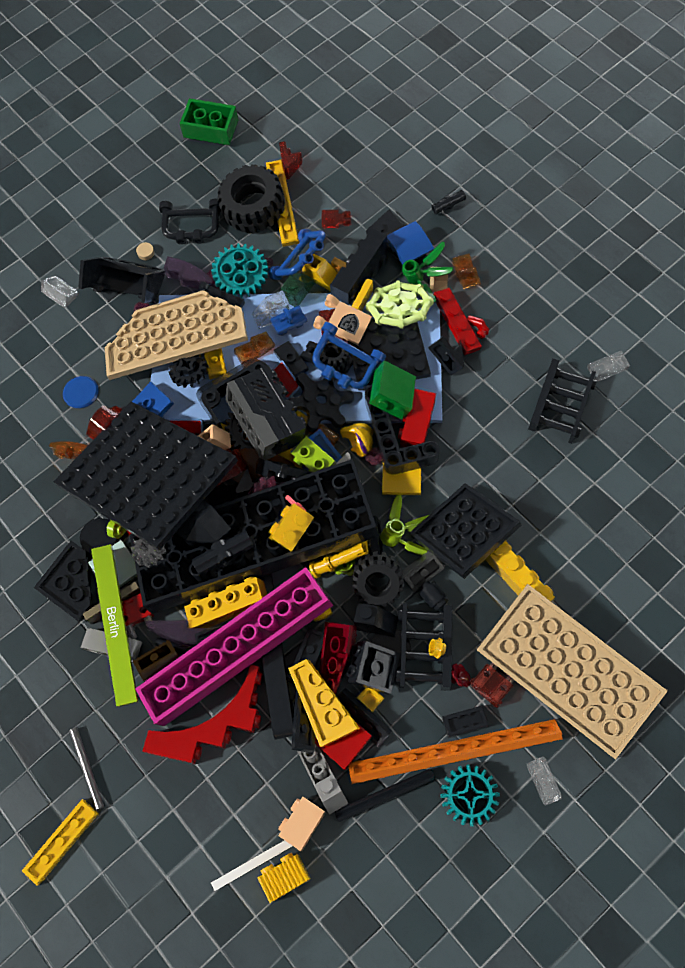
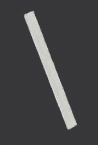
(251, 864)

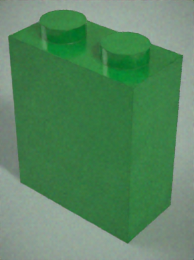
(392, 390)

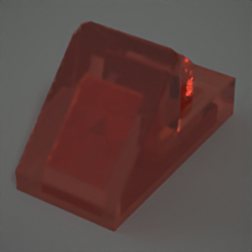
(290, 161)

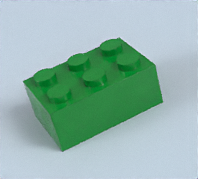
(209, 121)

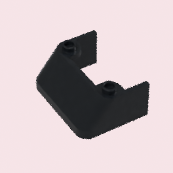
(122, 276)
(212, 392)

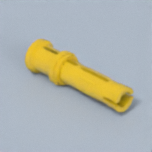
(330, 562)

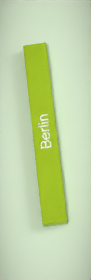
(114, 626)

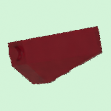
(336, 652)

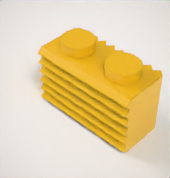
(284, 877)

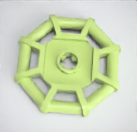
(409, 304)

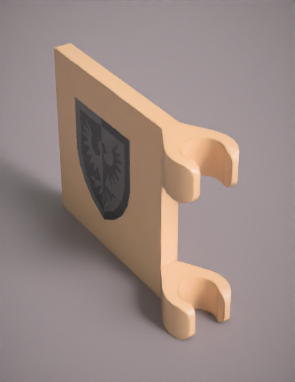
(348, 320)

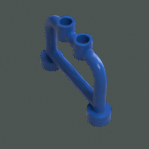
(304, 236)
(328, 372)

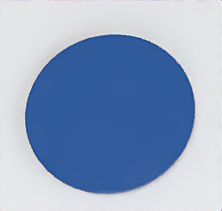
(80, 392)

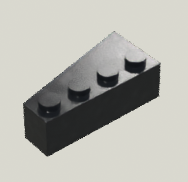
(360, 266)

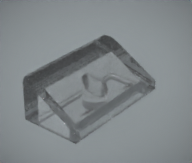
(58, 291)
(544, 781)

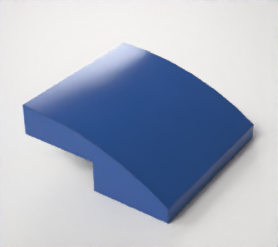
(409, 242)

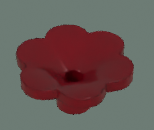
(459, 675)

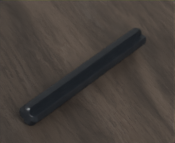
(384, 795)

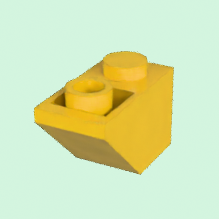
(320, 271)

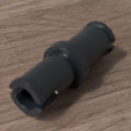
(448, 202)

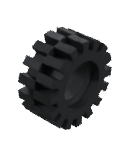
(337, 362)

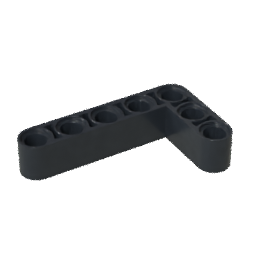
(394, 453)

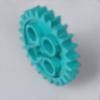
(240, 270)

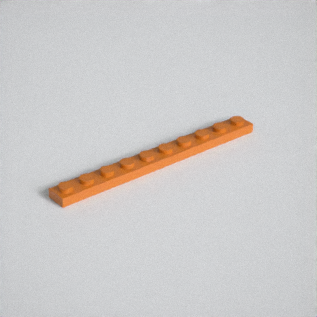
(454, 751)

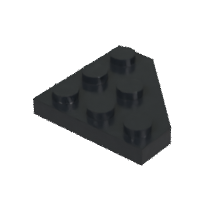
(69, 582)

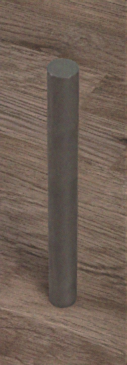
(95, 794)

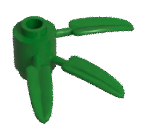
(415, 275)

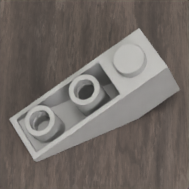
(323, 780)

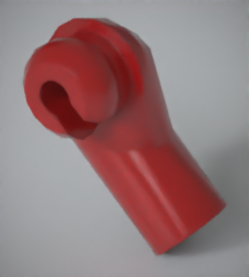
(480, 324)

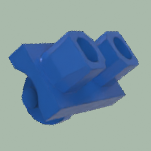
(288, 320)

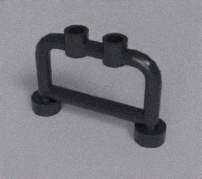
(197, 235)

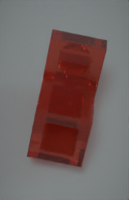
(101, 420)

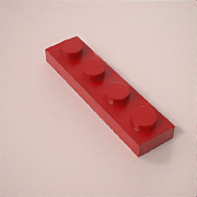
(457, 321)

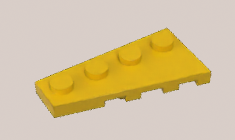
(323, 708)

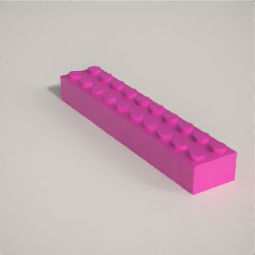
(233, 647)

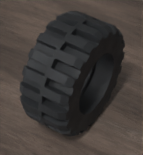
(245, 182)

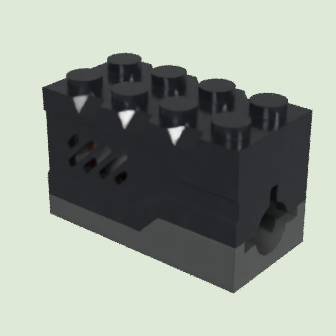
(265, 412)

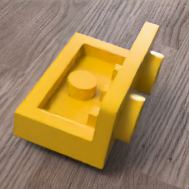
(291, 526)

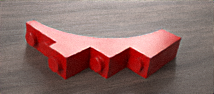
(238, 714)

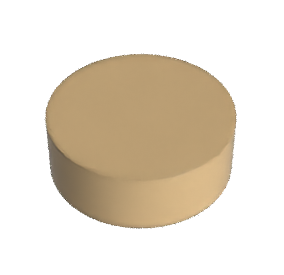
(145, 251)

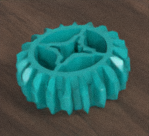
(455, 795)

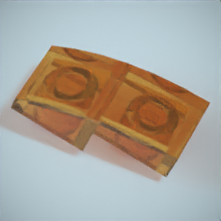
(465, 271)
(258, 346)
(67, 449)

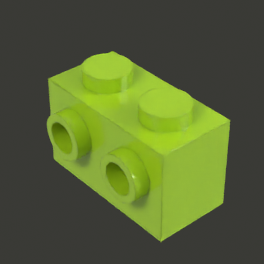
(311, 456)

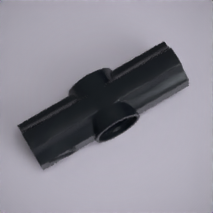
(222, 553)

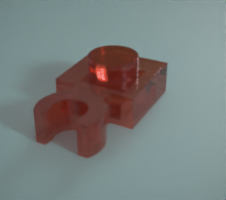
(332, 218)

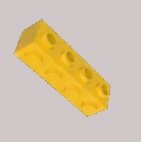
(515, 572)
(225, 604)

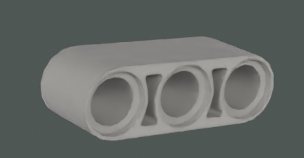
(96, 642)

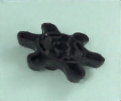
(316, 411)

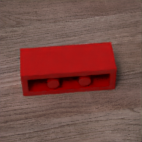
(418, 419)

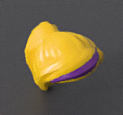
(360, 438)

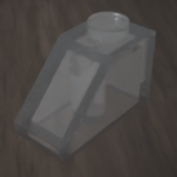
(269, 308)

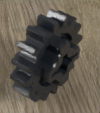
(188, 370)

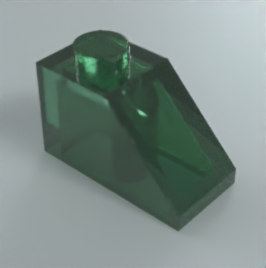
(297, 288)

